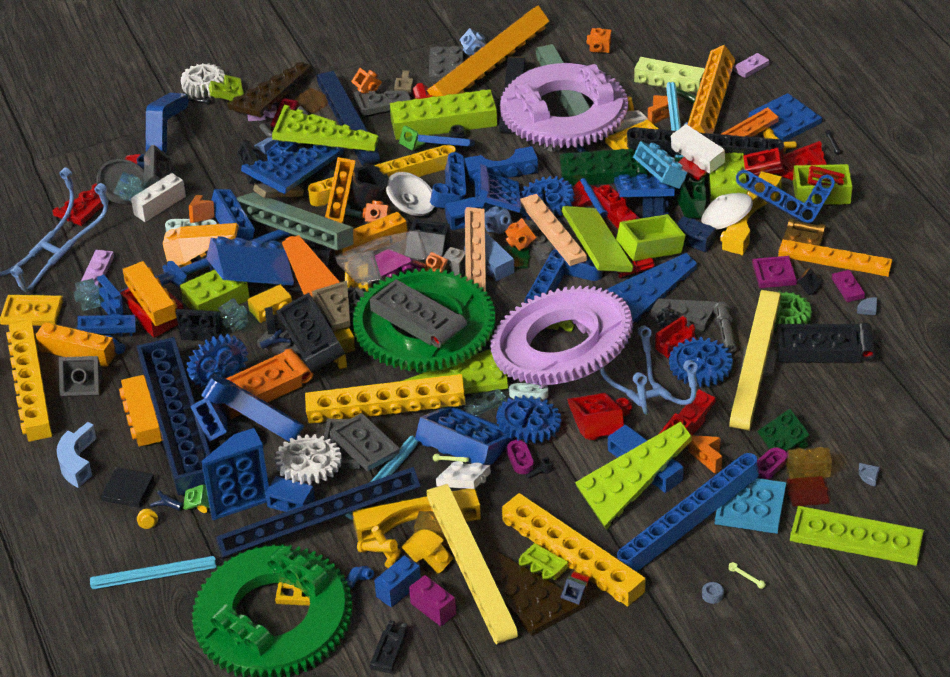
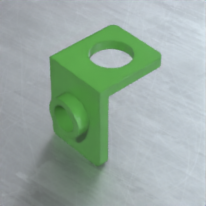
(410, 142)
(196, 497)

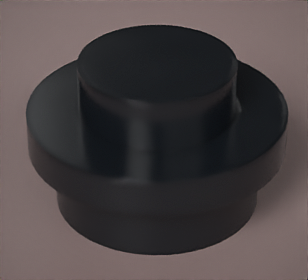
(457, 131)

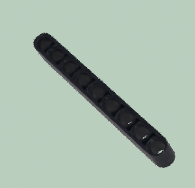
(729, 143)

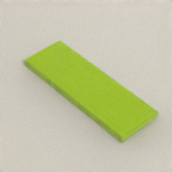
(597, 239)
(857, 535)

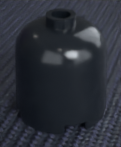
(367, 185)

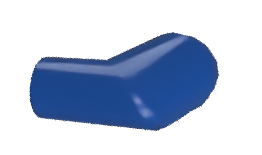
(359, 573)

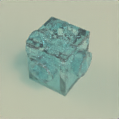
(128, 186)
(87, 290)
(233, 315)

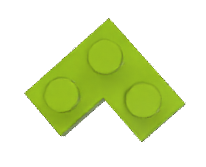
(231, 88)

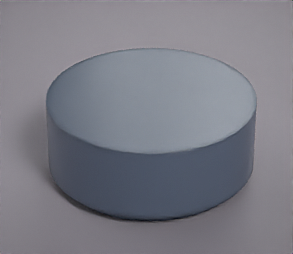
(712, 592)

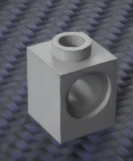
(456, 261)

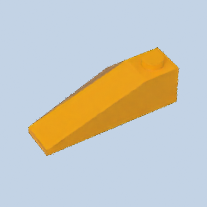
(190, 241)

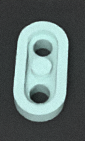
(528, 390)

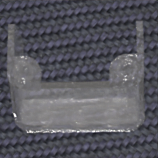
(361, 261)

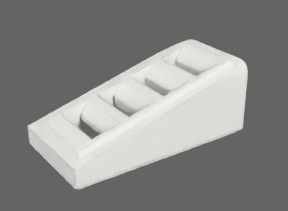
(631, 120)

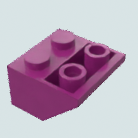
(393, 263)

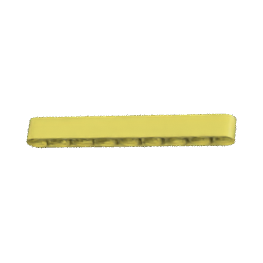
(755, 360)
(472, 564)

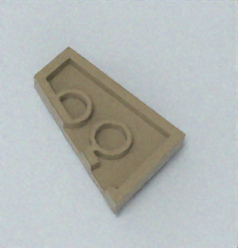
(334, 304)

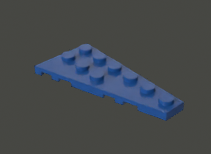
(290, 169)
(645, 288)

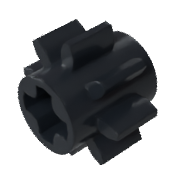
(666, 317)

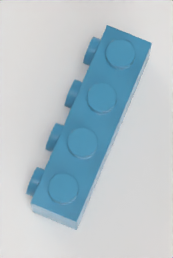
(660, 164)

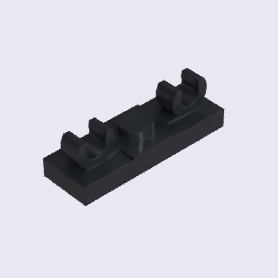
(247, 156)

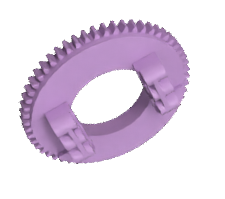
(530, 117)
(592, 310)

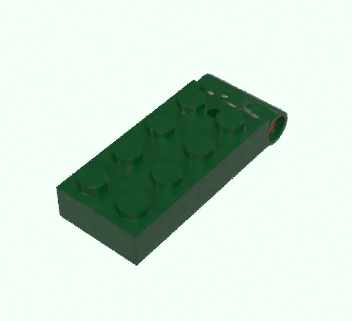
(599, 166)

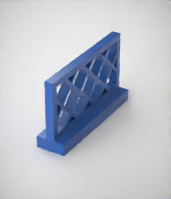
(496, 190)

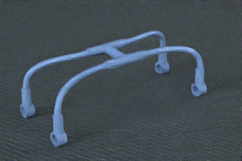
(17, 272)
(640, 397)

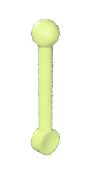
(437, 457)
(733, 567)

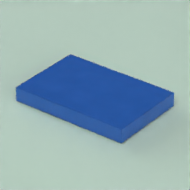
(446, 140)

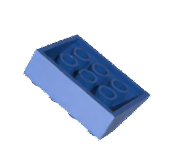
(250, 260)
(462, 435)
(236, 475)

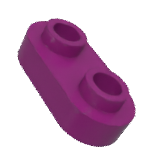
(520, 457)
(771, 462)

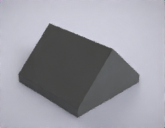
(156, 166)
(80, 375)

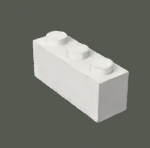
(697, 148)
(158, 197)

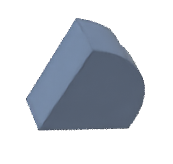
(867, 306)
(869, 473)

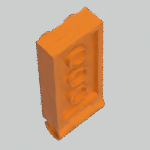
(272, 378)

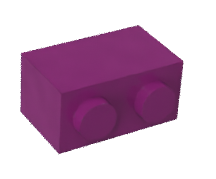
(432, 600)

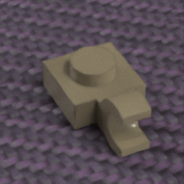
(404, 83)

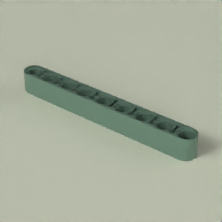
(571, 100)

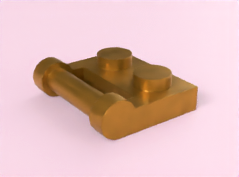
(804, 236)

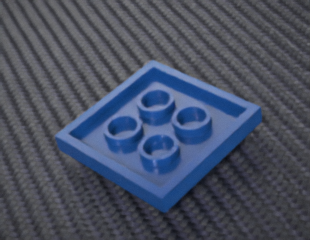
(793, 117)
(641, 186)

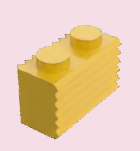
(275, 297)

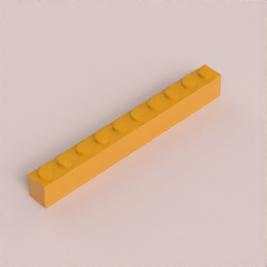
(490, 54)

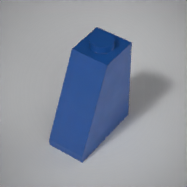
(211, 418)

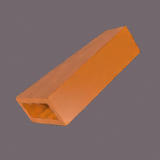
(308, 268)

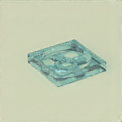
(483, 404)

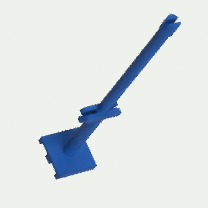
(172, 274)

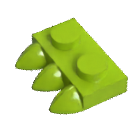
(543, 561)

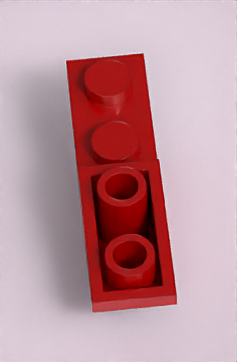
(614, 205)
(693, 414)

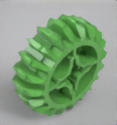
(793, 310)

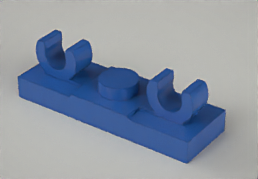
(107, 324)

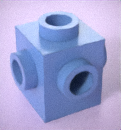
(472, 41)
(497, 220)

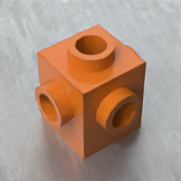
(599, 40)
(366, 81)
(371, 209)
(519, 235)

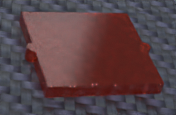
(807, 491)

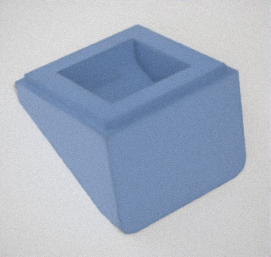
(265, 145)

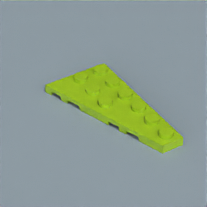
(317, 130)
(478, 373)
(626, 477)

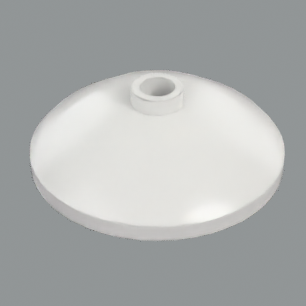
(409, 194)
(727, 210)

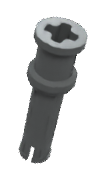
(724, 321)

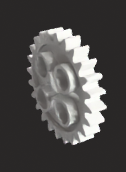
(308, 459)

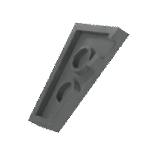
(376, 103)
(696, 312)

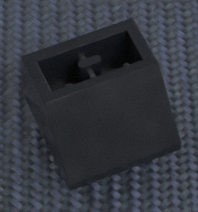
(434, 236)
(198, 324)

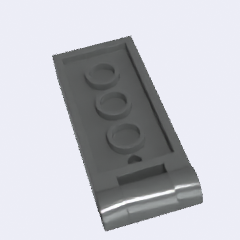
(417, 314)

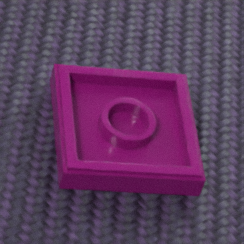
(774, 271)

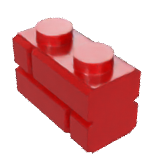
(764, 161)

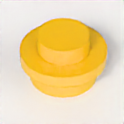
(147, 518)

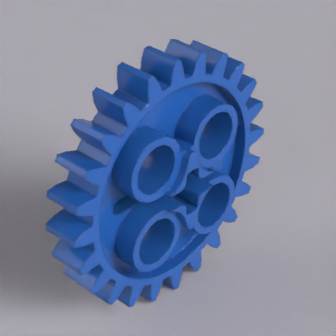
(557, 194)
(217, 358)
(712, 360)
(540, 424)

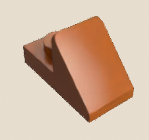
(659, 110)
(200, 209)
(707, 450)

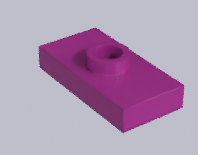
(848, 286)

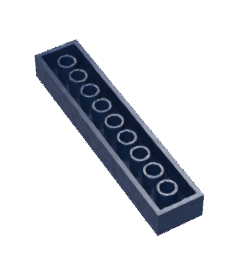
(171, 400)

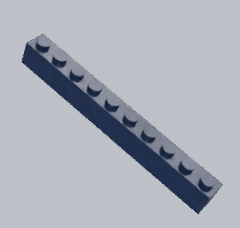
(317, 512)

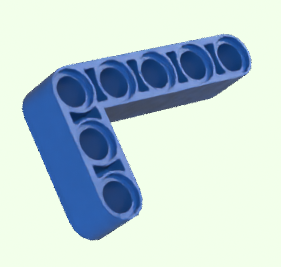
(157, 115)
(785, 197)
(554, 270)
(223, 391)

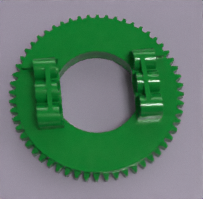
(450, 291)
(250, 648)

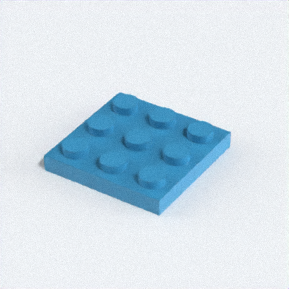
(754, 507)

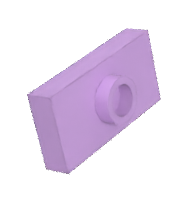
(751, 65)

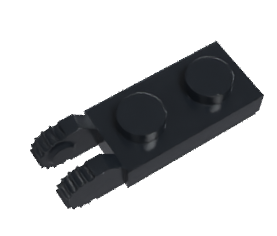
(388, 648)

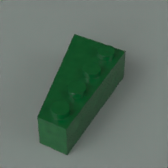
(691, 196)

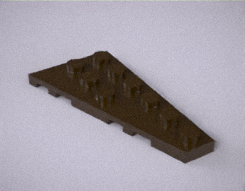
(261, 98)
(527, 595)

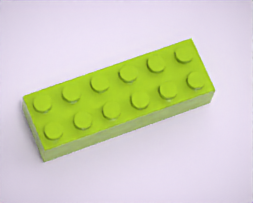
(440, 113)

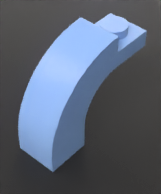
(72, 466)

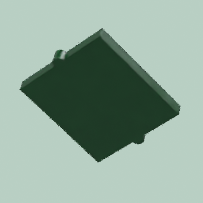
(520, 257)

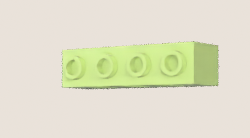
(661, 72)

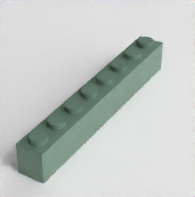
(297, 221)

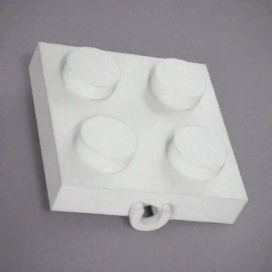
(464, 475)

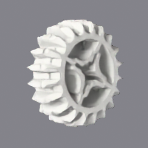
(197, 79)

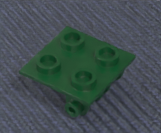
(784, 432)

